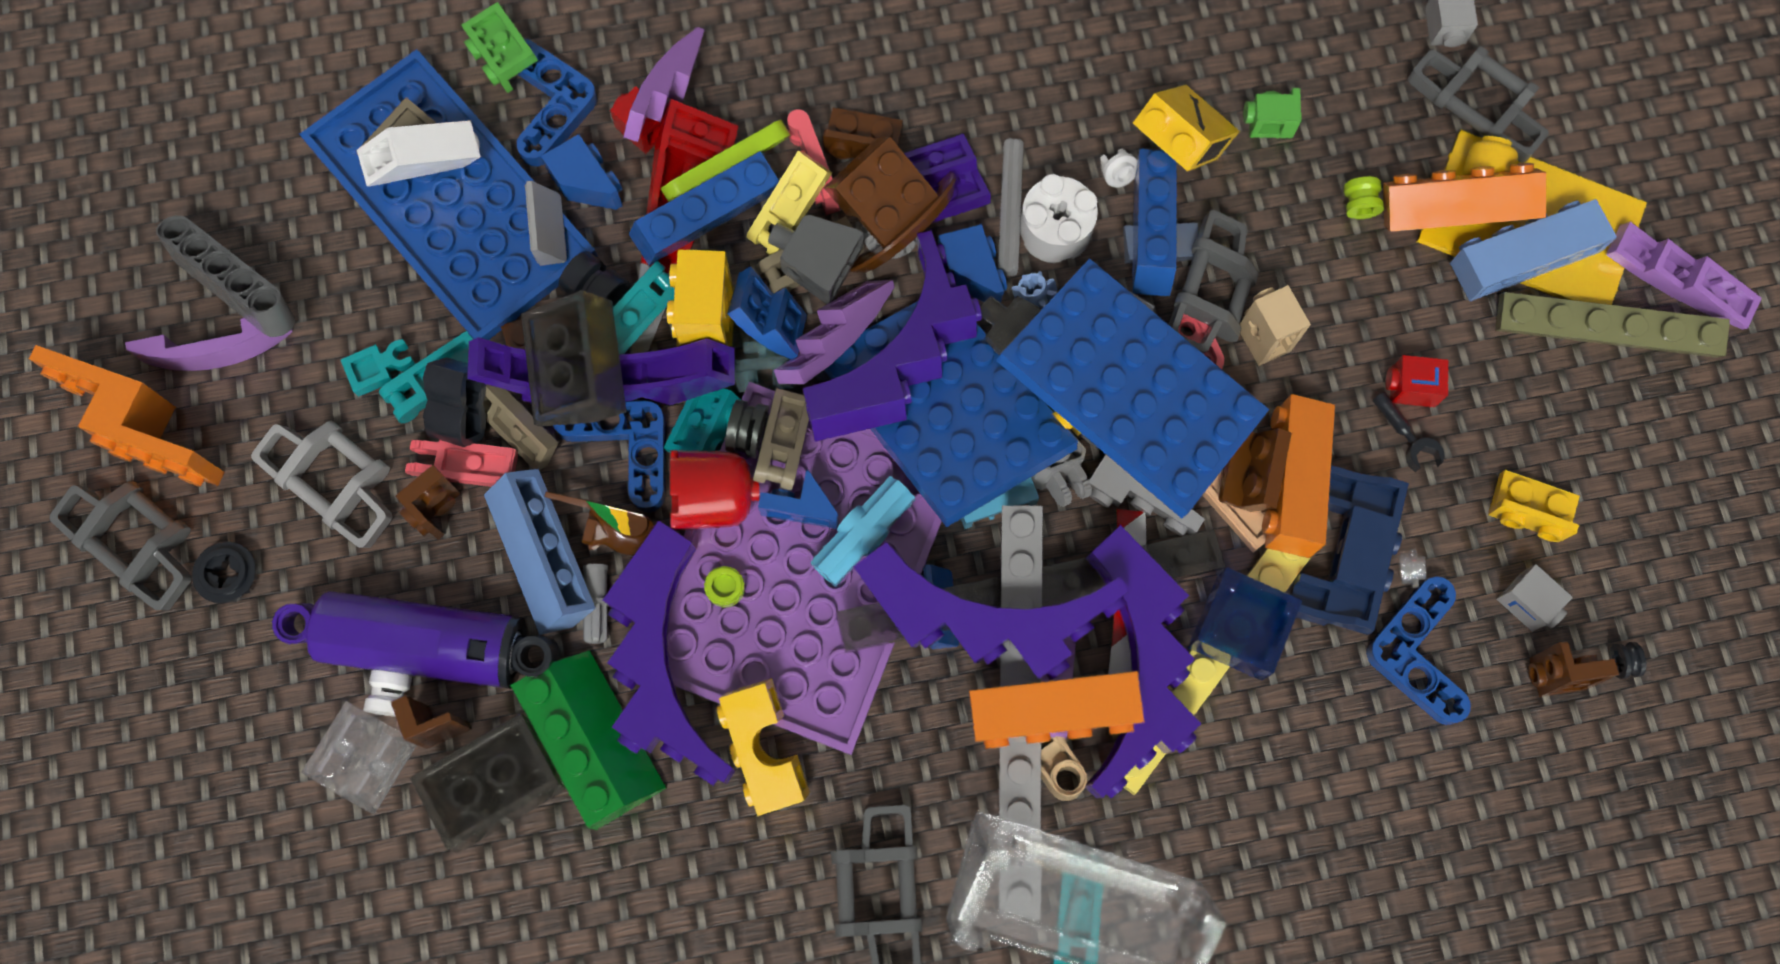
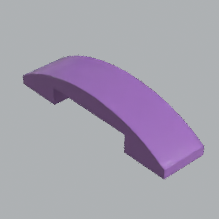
(206, 354)

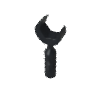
(1403, 428)

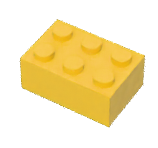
(701, 297)

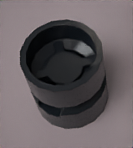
(590, 275)

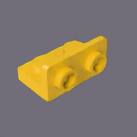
(1534, 506)

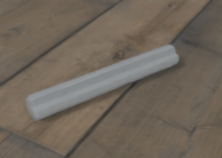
(1010, 206)

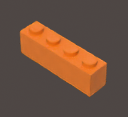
(1464, 198)
(1301, 514)
(1055, 707)

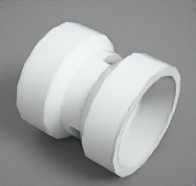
(379, 701)

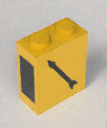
(1185, 127)

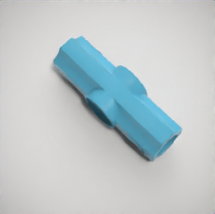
(862, 531)

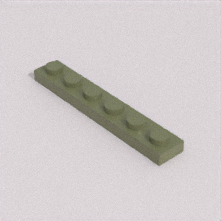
(1612, 325)

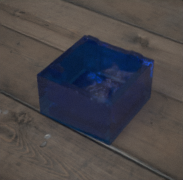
(1245, 624)

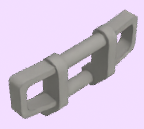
(356, 489)

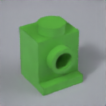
(1273, 114)

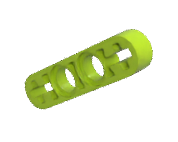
(759, 141)

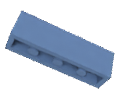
(1532, 249)
(539, 551)

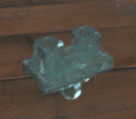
(747, 369)

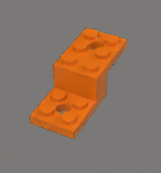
(126, 417)

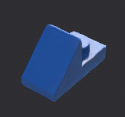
(810, 509)

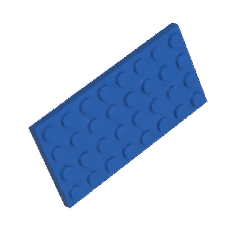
(456, 226)

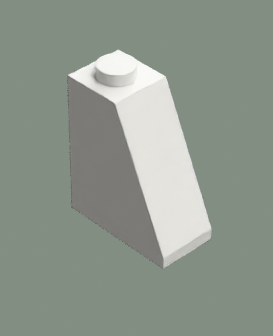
(418, 151)

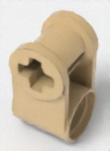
(1058, 758)

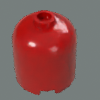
(710, 489)

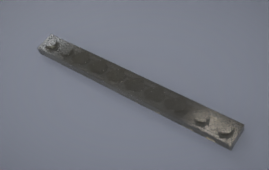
(1061, 583)

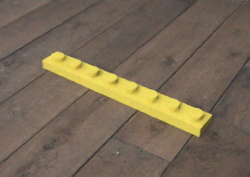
(1273, 569)

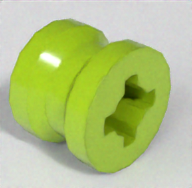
(1363, 197)

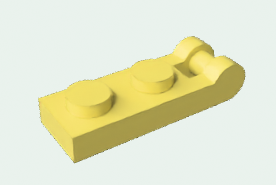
(790, 198)

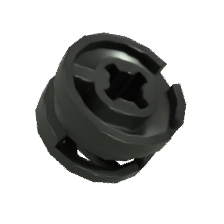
(746, 428)

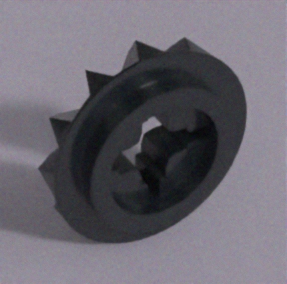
(217, 558)

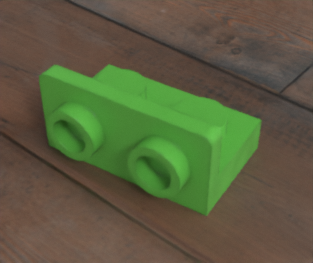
(499, 44)

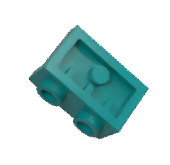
(702, 422)

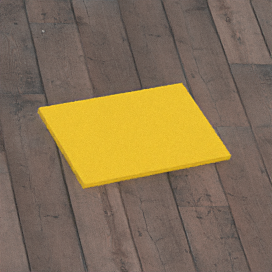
(1586, 280)

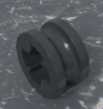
(1629, 659)

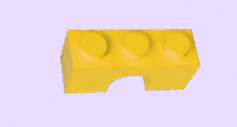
(769, 781)

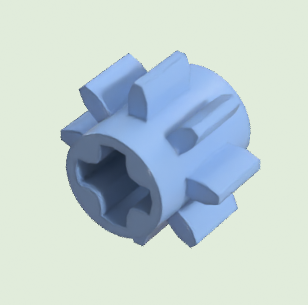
(1035, 289)

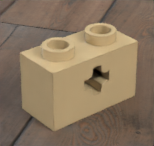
(1273, 324)

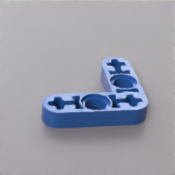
(561, 102)
(638, 439)
(1407, 657)

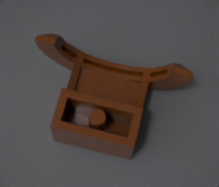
(888, 199)

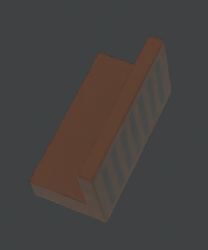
(420, 727)

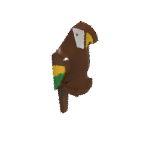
(611, 525)

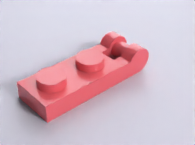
(804, 136)

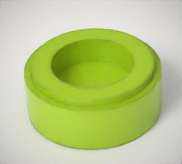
(724, 586)

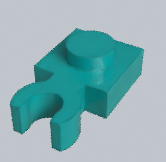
(372, 368)

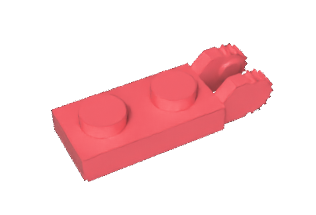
(467, 465)

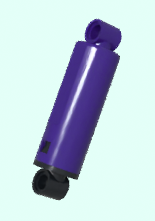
(415, 639)

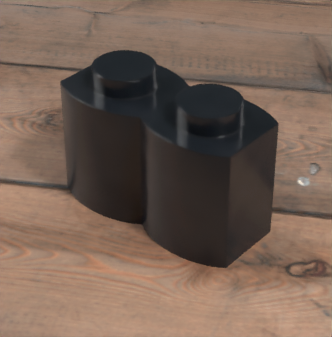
(454, 403)

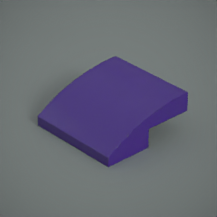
(954, 156)

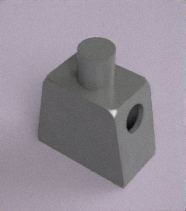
(817, 254)

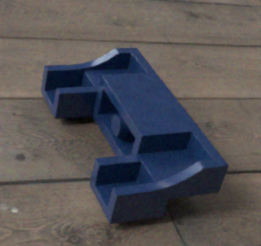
(1361, 555)

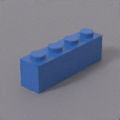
(703, 208)
(1154, 223)

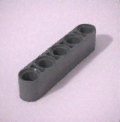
(226, 276)

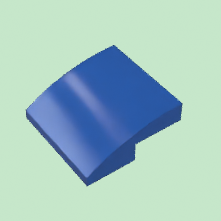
(767, 317)

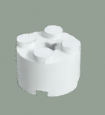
(1060, 200)

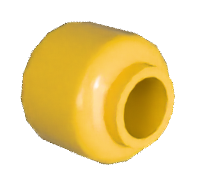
(1491, 152)

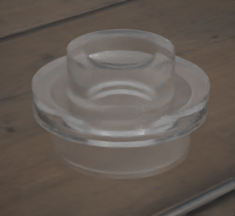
(1412, 568)

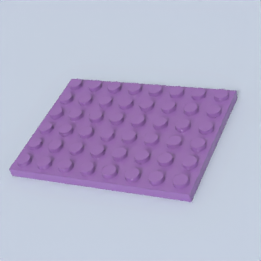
(788, 610)

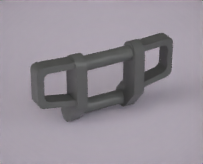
(1458, 76)
(1220, 321)
(154, 551)
(845, 891)

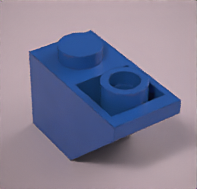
(579, 174)
(972, 262)

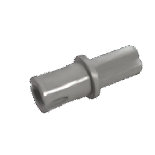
(596, 622)

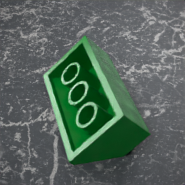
(574, 720)

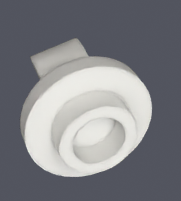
(1119, 169)

